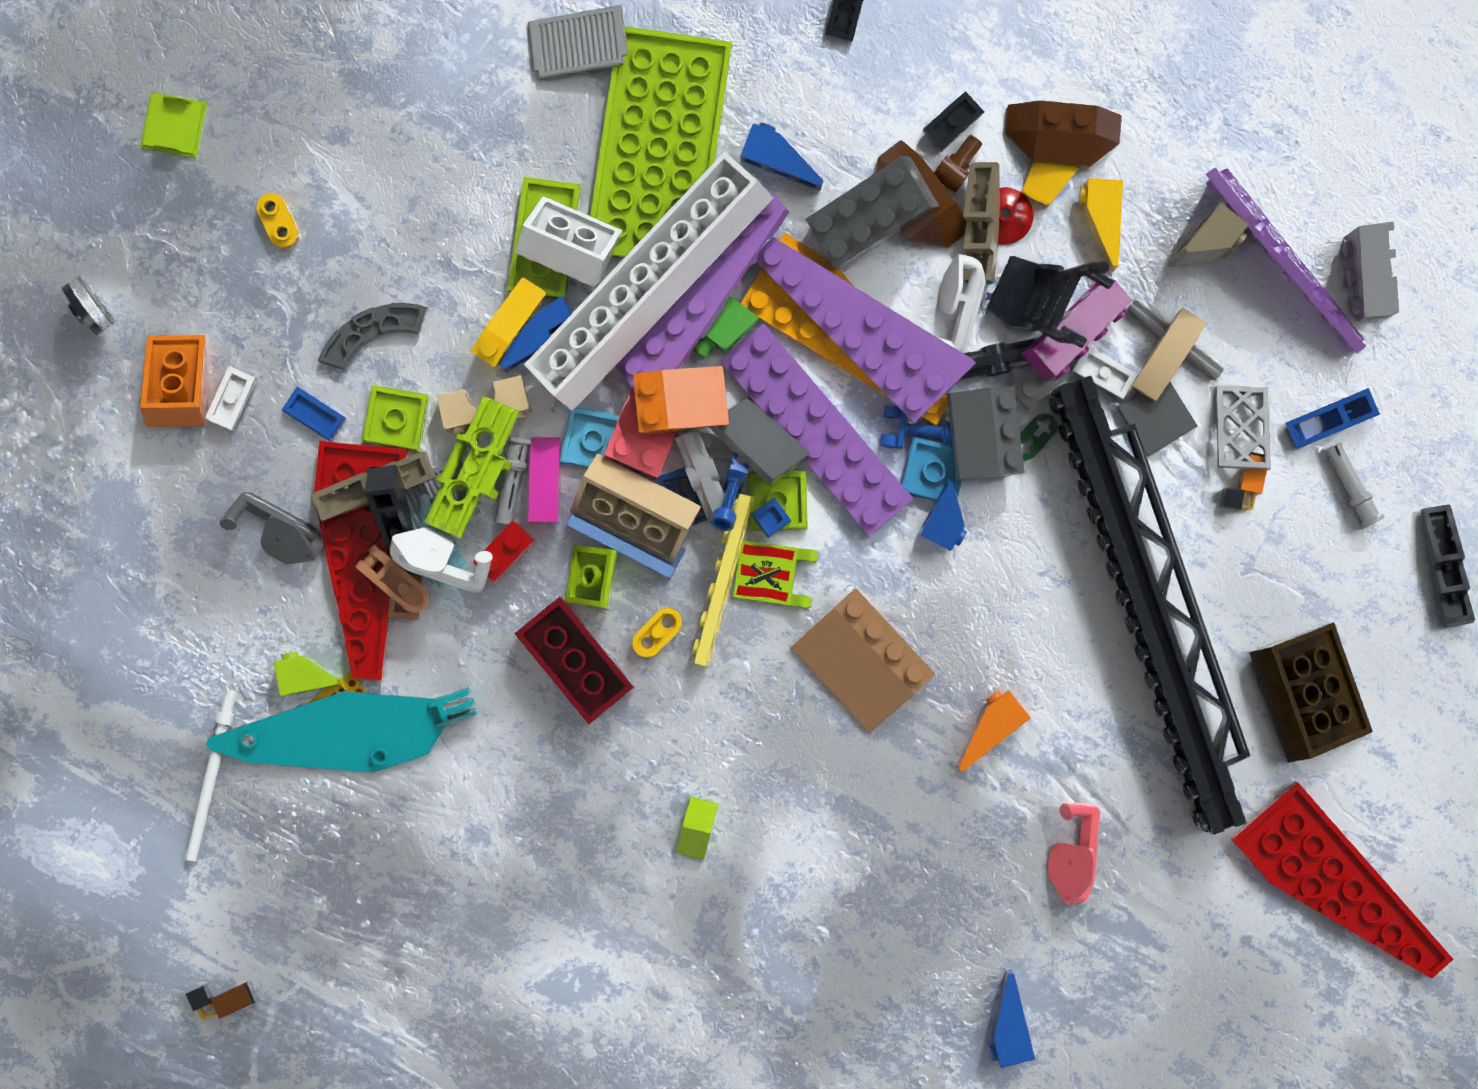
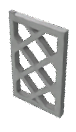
(1223, 440)

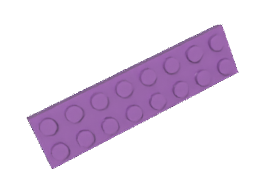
(805, 412)

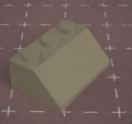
(1214, 238)

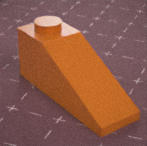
(994, 724)

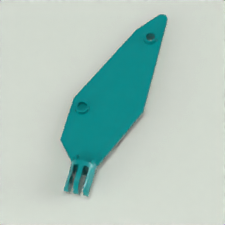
(347, 731)

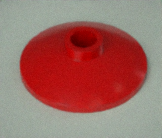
(1021, 219)

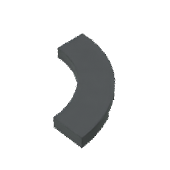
(368, 326)

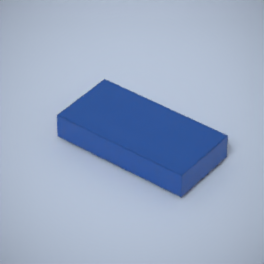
(314, 414)

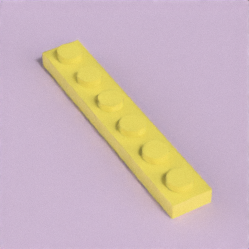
(719, 592)

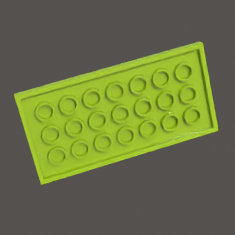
(658, 128)

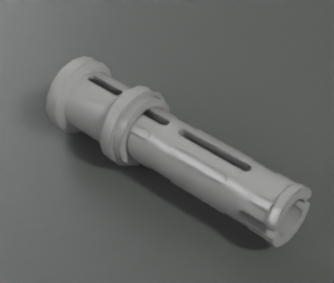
(516, 454)
(1359, 498)

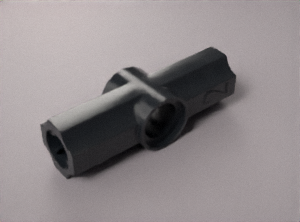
(998, 359)

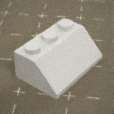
(568, 241)

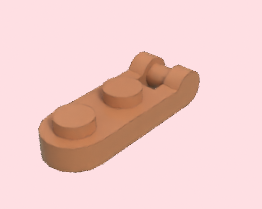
(395, 581)

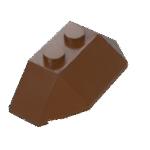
(1063, 132)
(942, 225)

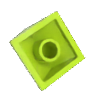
(591, 576)

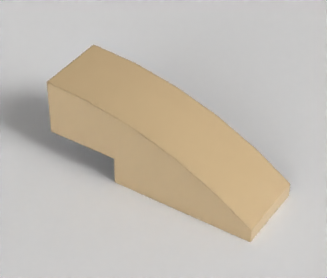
(1168, 354)

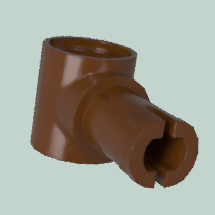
(954, 169)

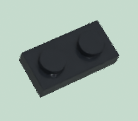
(953, 121)

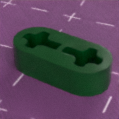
(1042, 439)

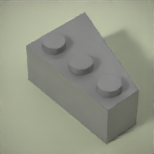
(1371, 271)

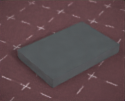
(760, 441)

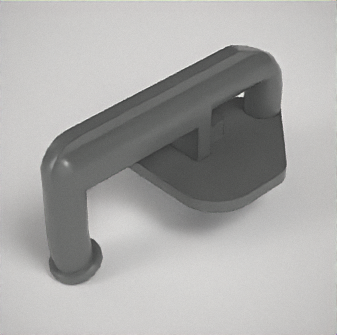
(283, 535)

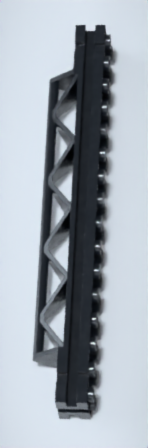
(1146, 605)

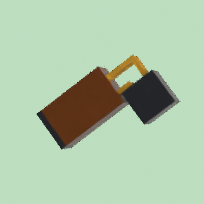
(223, 1003)

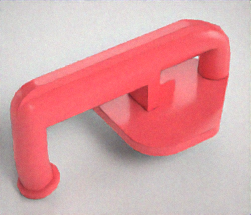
(1074, 866)

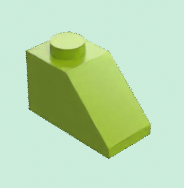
(302, 674)

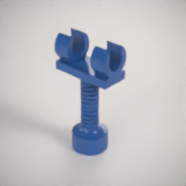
(894, 441)
(724, 517)

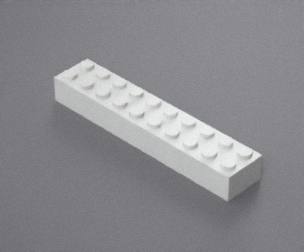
(648, 281)

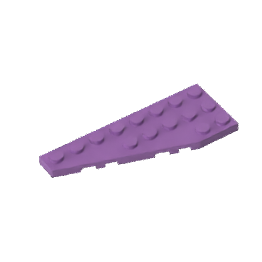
(1239, 201)

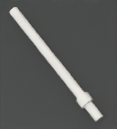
(223, 719)

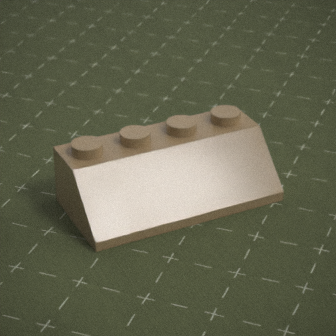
(634, 508)

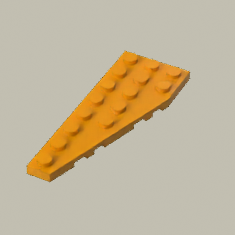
(782, 313)

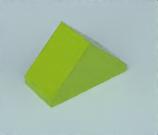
(697, 828)

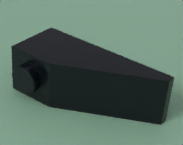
(388, 502)

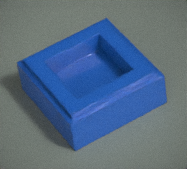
(771, 517)

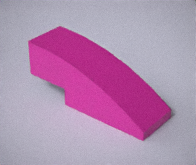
(544, 480)

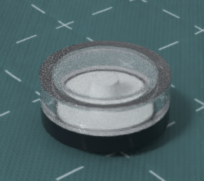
(88, 305)

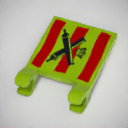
(768, 573)

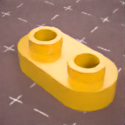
(277, 220)
(657, 632)

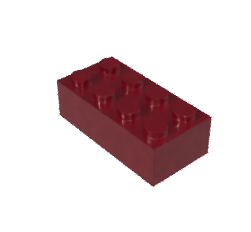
(574, 660)

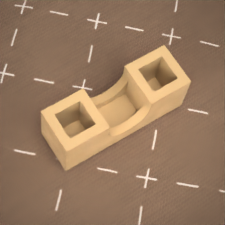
(458, 412)

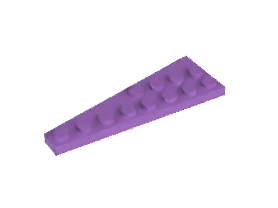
(694, 313)
(891, 350)

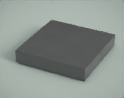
(1158, 421)

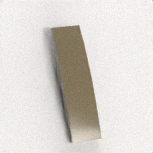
(982, 217)
(350, 493)

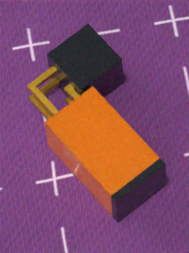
(1250, 482)

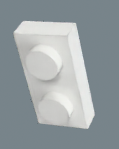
(1105, 372)
(231, 398)

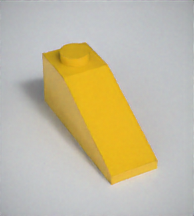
(1103, 214)
(508, 322)

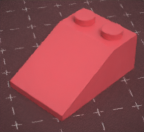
(632, 449)

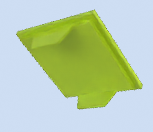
(173, 125)

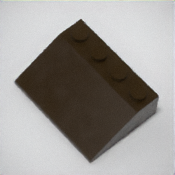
(1311, 693)

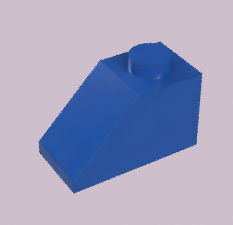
(945, 520)

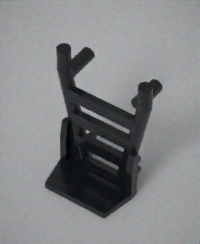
(1027, 288)

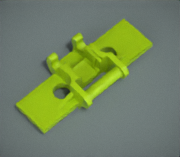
(478, 471)

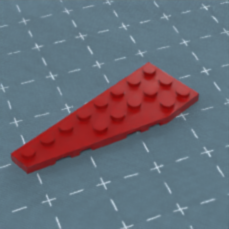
(347, 540)
(1318, 865)

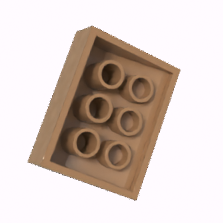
(863, 660)

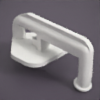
(951, 294)
(427, 554)

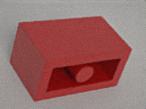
(508, 550)

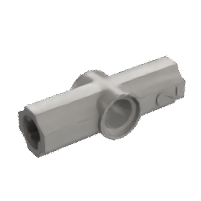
(701, 471)

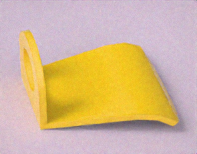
(1047, 181)

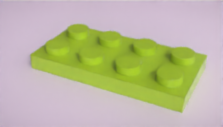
(544, 277)

